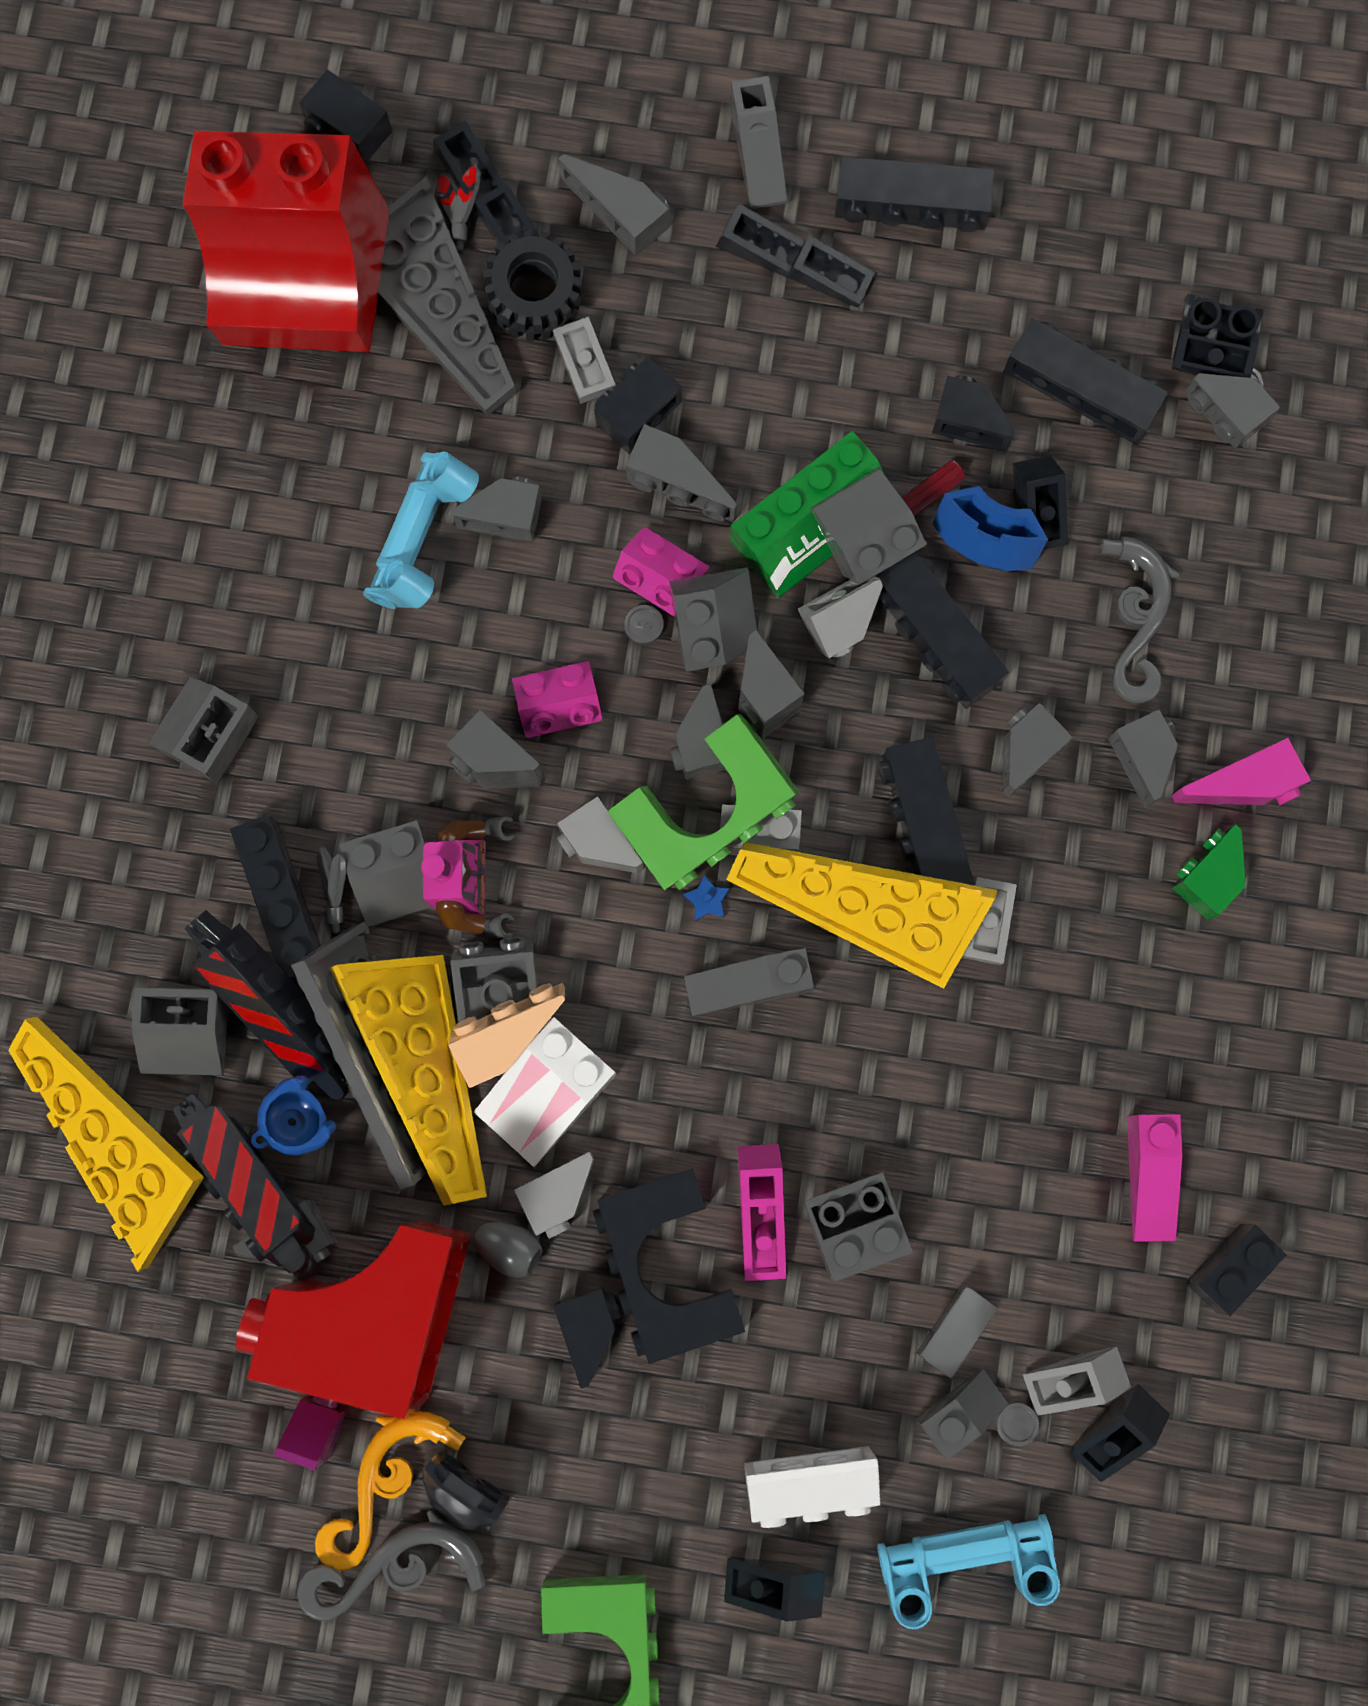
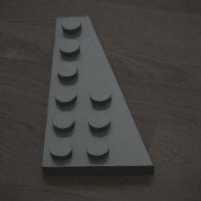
(436, 301)
(352, 1053)

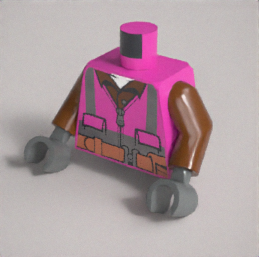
(456, 876)

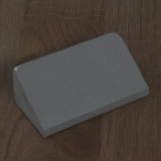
(956, 1330)

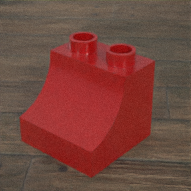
(287, 239)
(365, 1337)

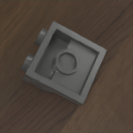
(492, 975)

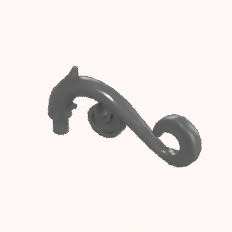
(1149, 621)
(437, 1531)

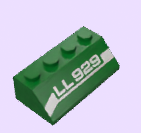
(781, 532)

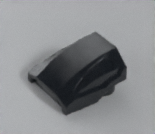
(1217, 338)
(459, 1497)

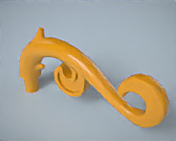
(370, 1480)

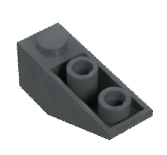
(758, 141)
(670, 467)

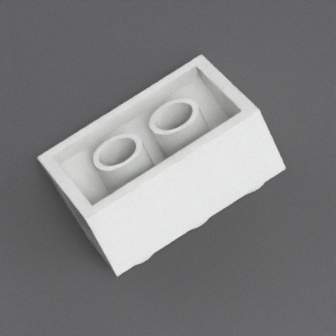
(812, 1486)

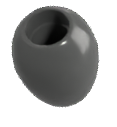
(508, 1248)

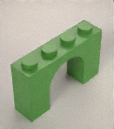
(760, 791)
(612, 1608)

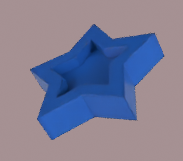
(707, 899)

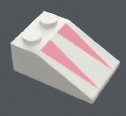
(544, 1092)

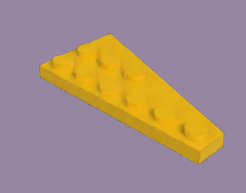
(891, 913)
(407, 1025)

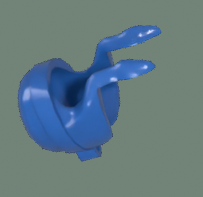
(288, 1102)

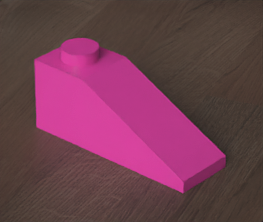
(1251, 781)
(1154, 1175)
(762, 1212)

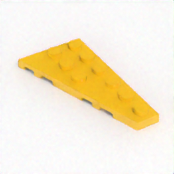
(110, 1143)

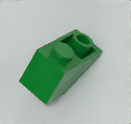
(1216, 876)

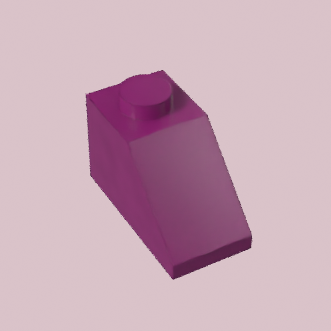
(311, 1432)

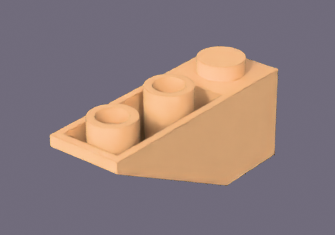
(497, 1040)

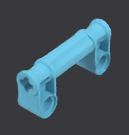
(397, 580)
(1025, 1544)

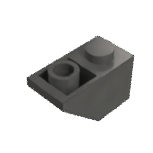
(1232, 404)

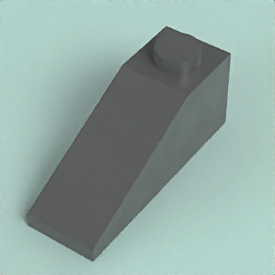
(618, 201)
(750, 982)

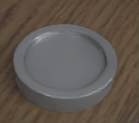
(643, 624)
(1017, 1424)

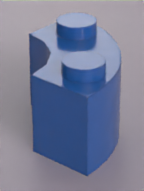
(989, 531)

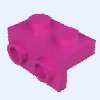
(651, 563)
(557, 699)

